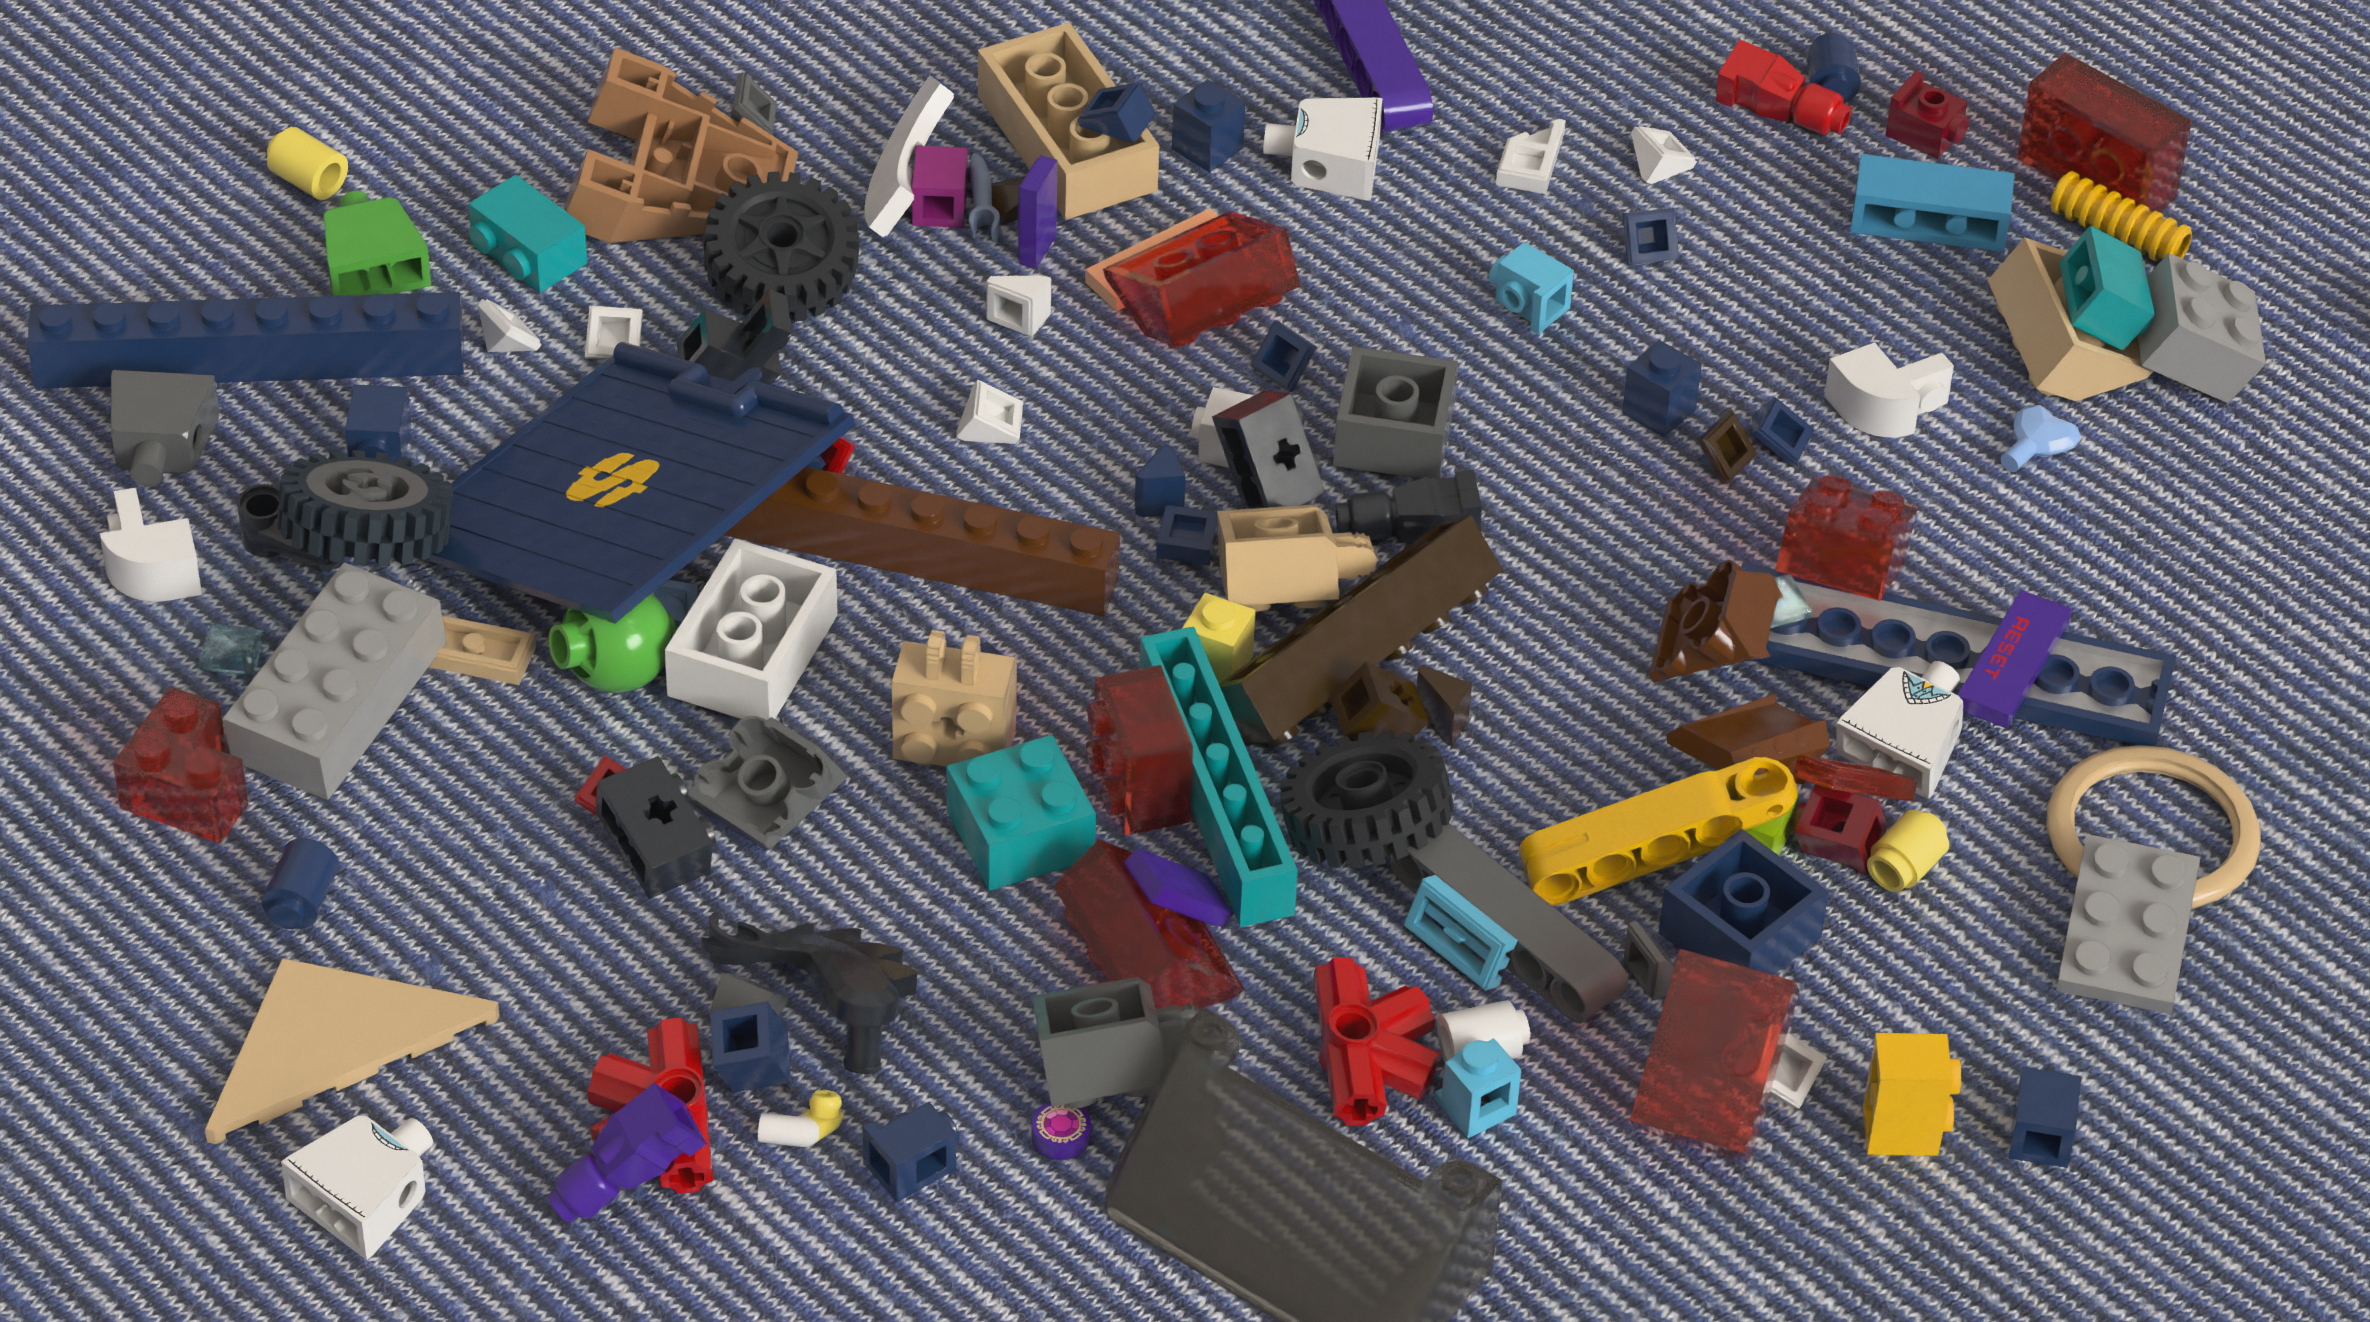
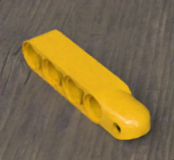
(1654, 829)

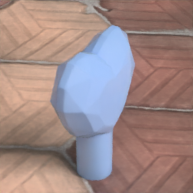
(2038, 435)

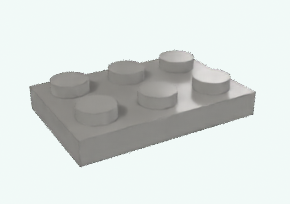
(2128, 924)

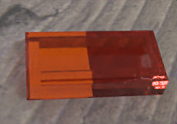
(1855, 778)

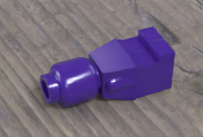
(628, 1152)

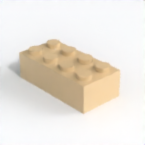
(1036, 96)

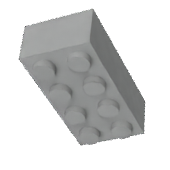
(335, 680)

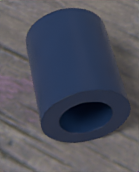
(300, 883)

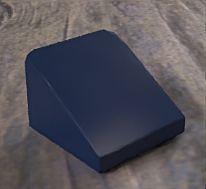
(1118, 112)

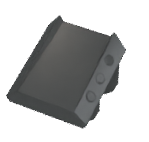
(765, 781)

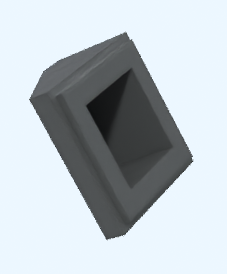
(1647, 961)

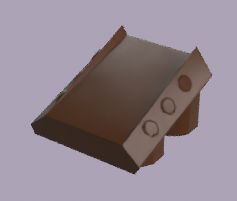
(1716, 623)
(1752, 731)

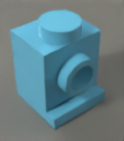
(1532, 285)
(1475, 1072)

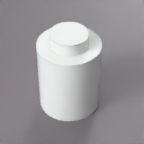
(1483, 1023)

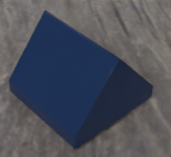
(1159, 484)

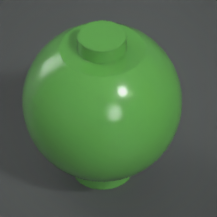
(610, 654)

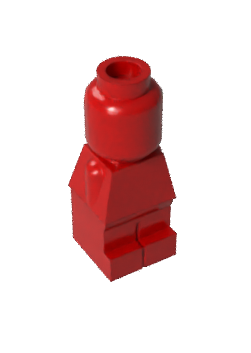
(1777, 91)

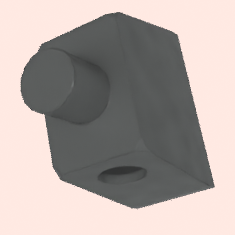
(161, 422)

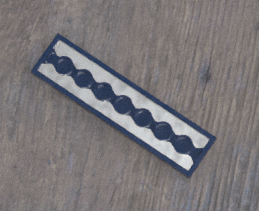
(2081, 688)

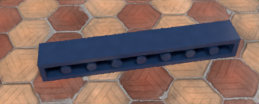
(249, 338)

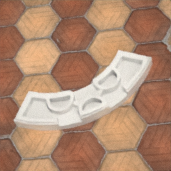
(891, 182)

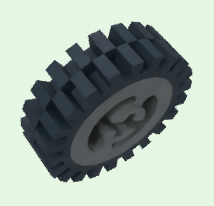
(364, 508)

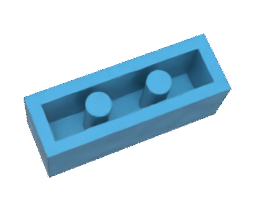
(1932, 203)

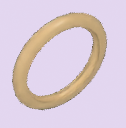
(2175, 764)

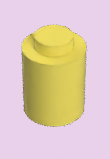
(306, 163)

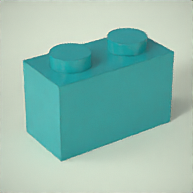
(527, 233)
(2107, 288)

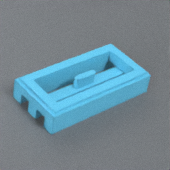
(1462, 924)

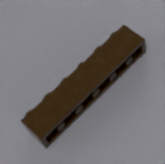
(1362, 626)

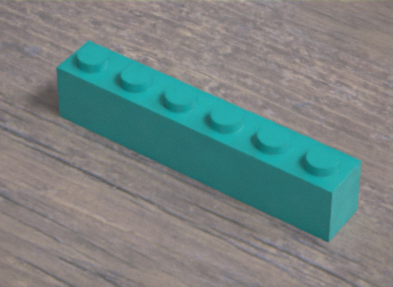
(1225, 787)

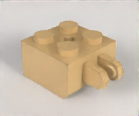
(1287, 556)
(952, 701)

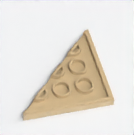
(333, 1031)

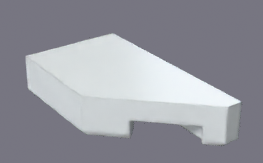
(1531, 159)

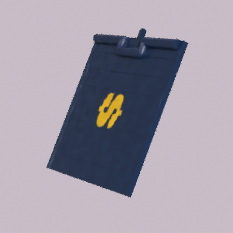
(630, 479)

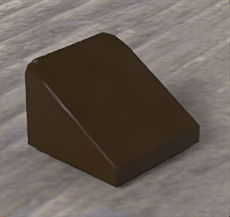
(1444, 702)

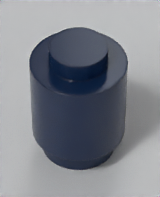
(1834, 65)

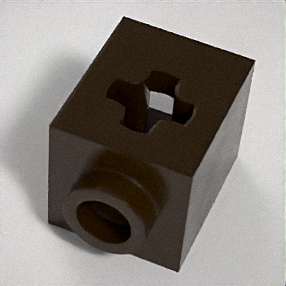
(1378, 702)

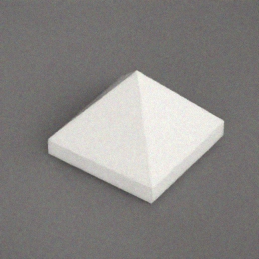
(505, 330)

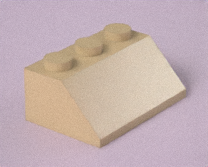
(2056, 353)

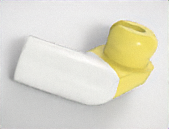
(806, 1128)

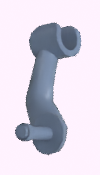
(983, 212)

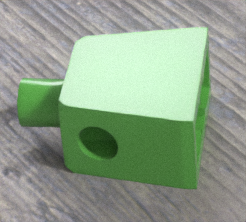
(374, 248)

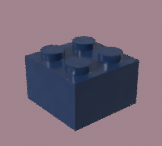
(1744, 907)

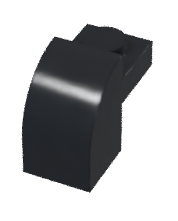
(734, 347)

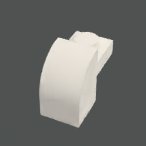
(1880, 397)
(149, 560)

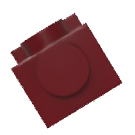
(1926, 117)
(1832, 811)

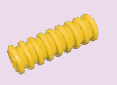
(2119, 217)

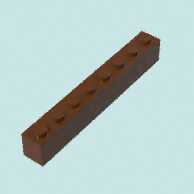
(939, 539)

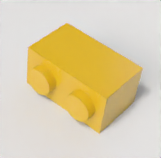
(1909, 1094)

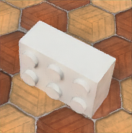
(751, 632)

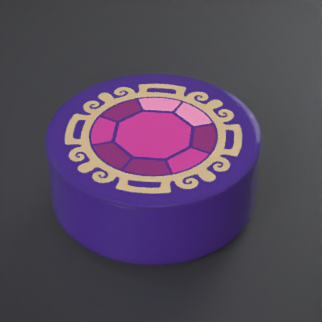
(1060, 1131)

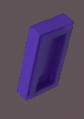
(1037, 211)
(1178, 888)

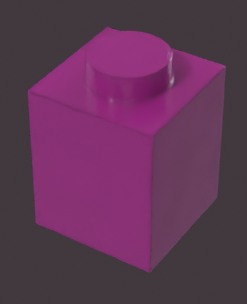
(940, 186)

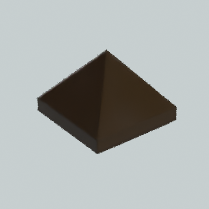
(1727, 447)

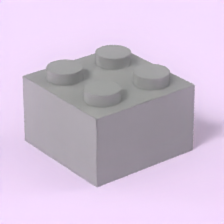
(2202, 329)

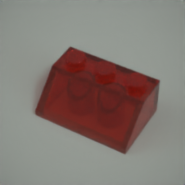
(1205, 277)
(1140, 938)

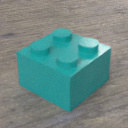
(1020, 812)

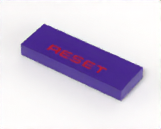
(2014, 658)

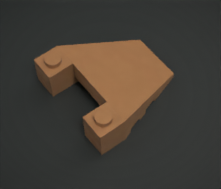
(679, 159)

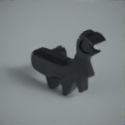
(853, 976)

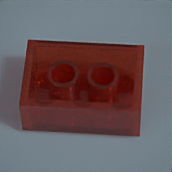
(2103, 133)
(1714, 1055)

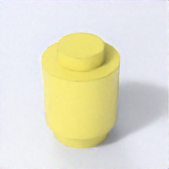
(1908, 850)

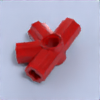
(1370, 1041)
(676, 1068)

